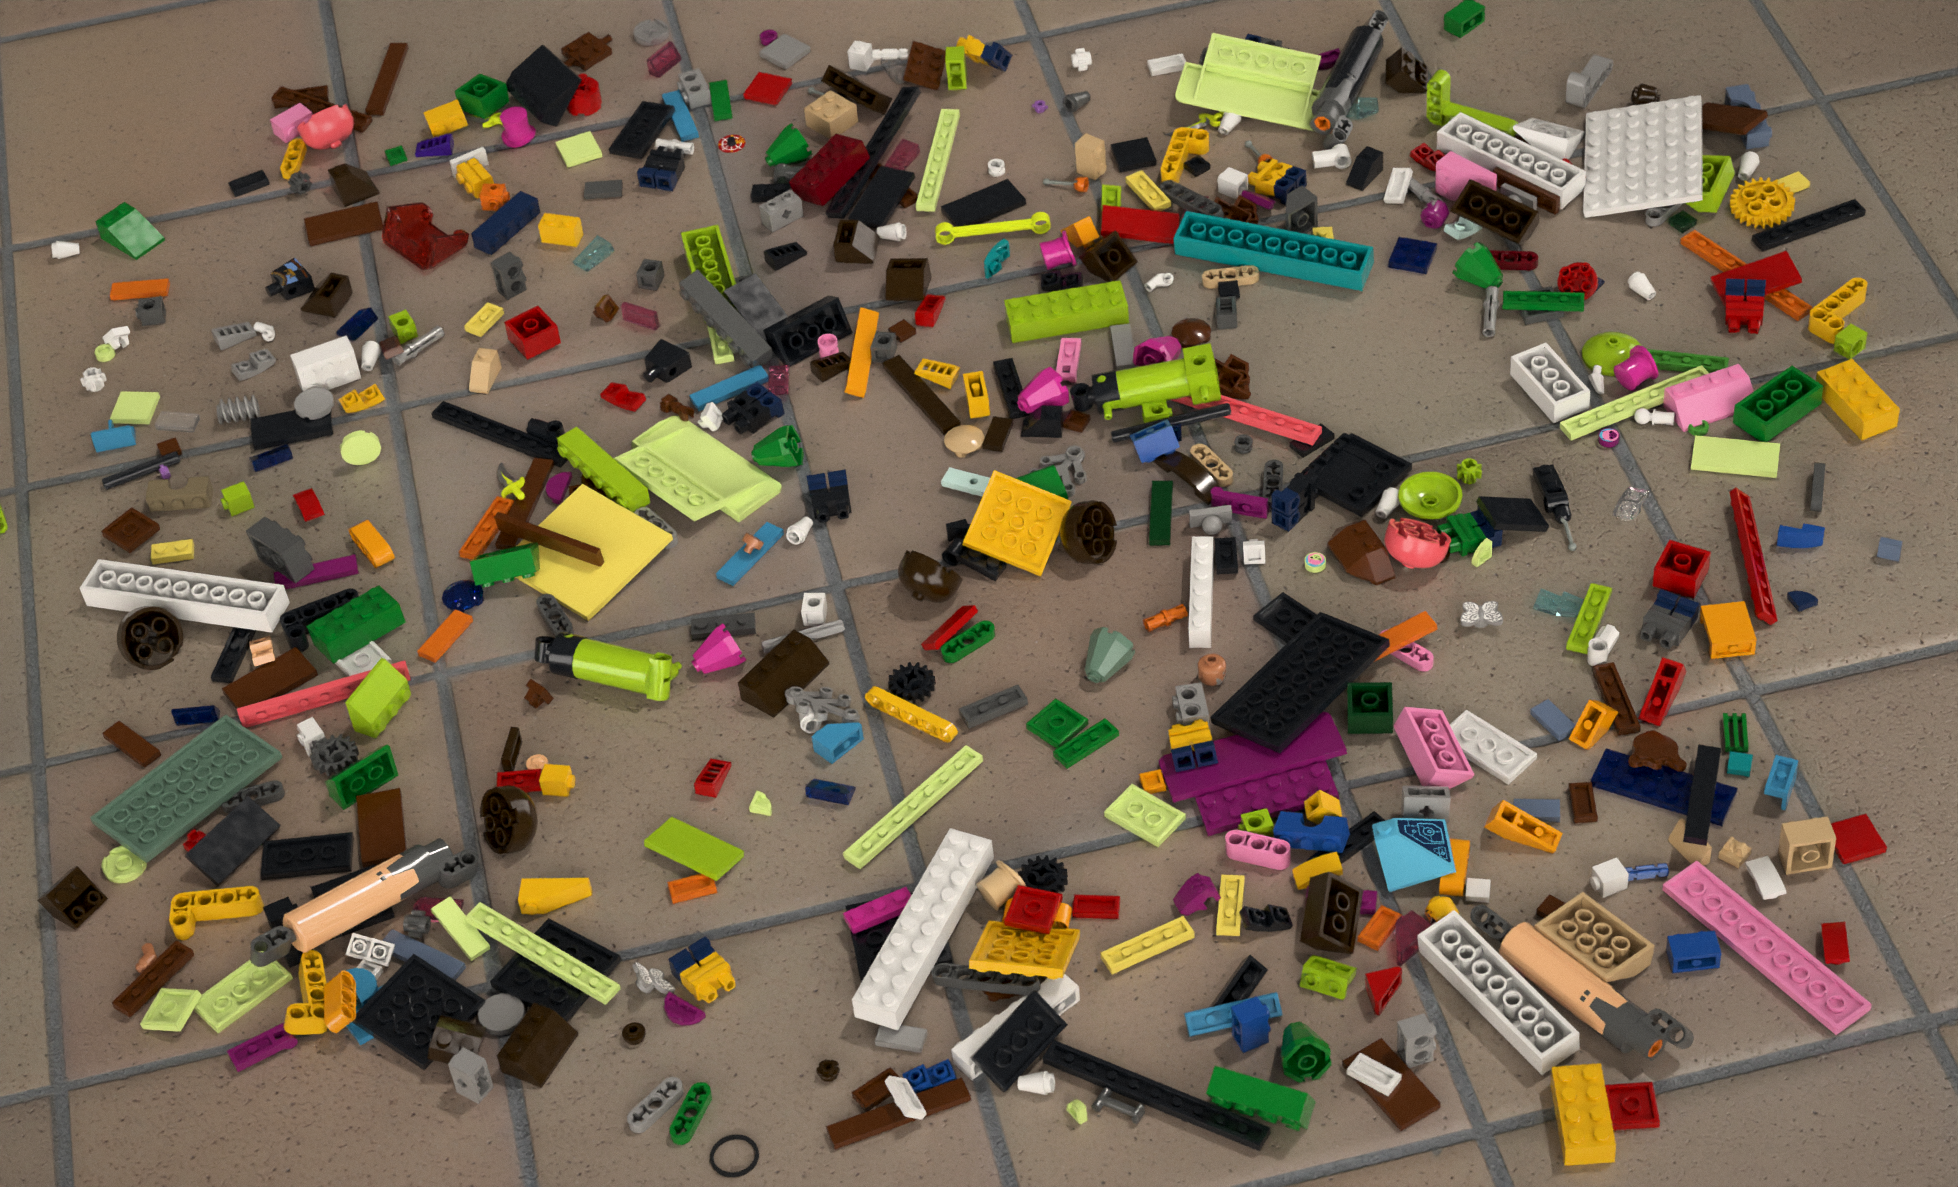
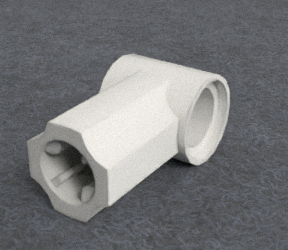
(1337, 156)
(1602, 645)

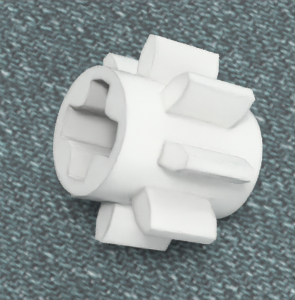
(1081, 59)
(93, 379)

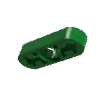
(984, 630)
(691, 1123)

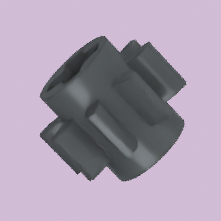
(300, 183)
(417, 923)

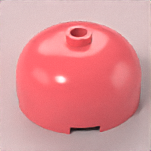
(327, 128)
(1415, 543)

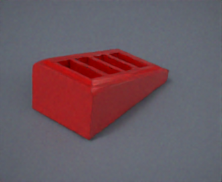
(929, 310)
(712, 789)

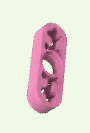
(1416, 661)

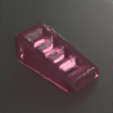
(904, 145)

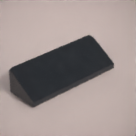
(1241, 982)

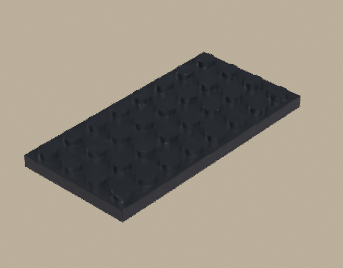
(1300, 682)

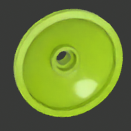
(1607, 350)
(1430, 495)

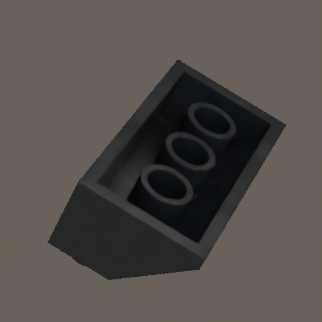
(799, 333)

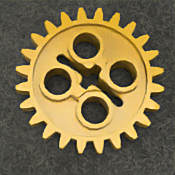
(1762, 202)

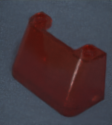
(412, 235)

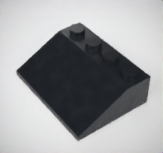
(543, 85)

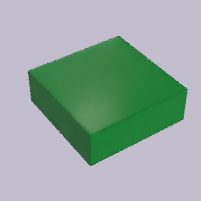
(395, 155)

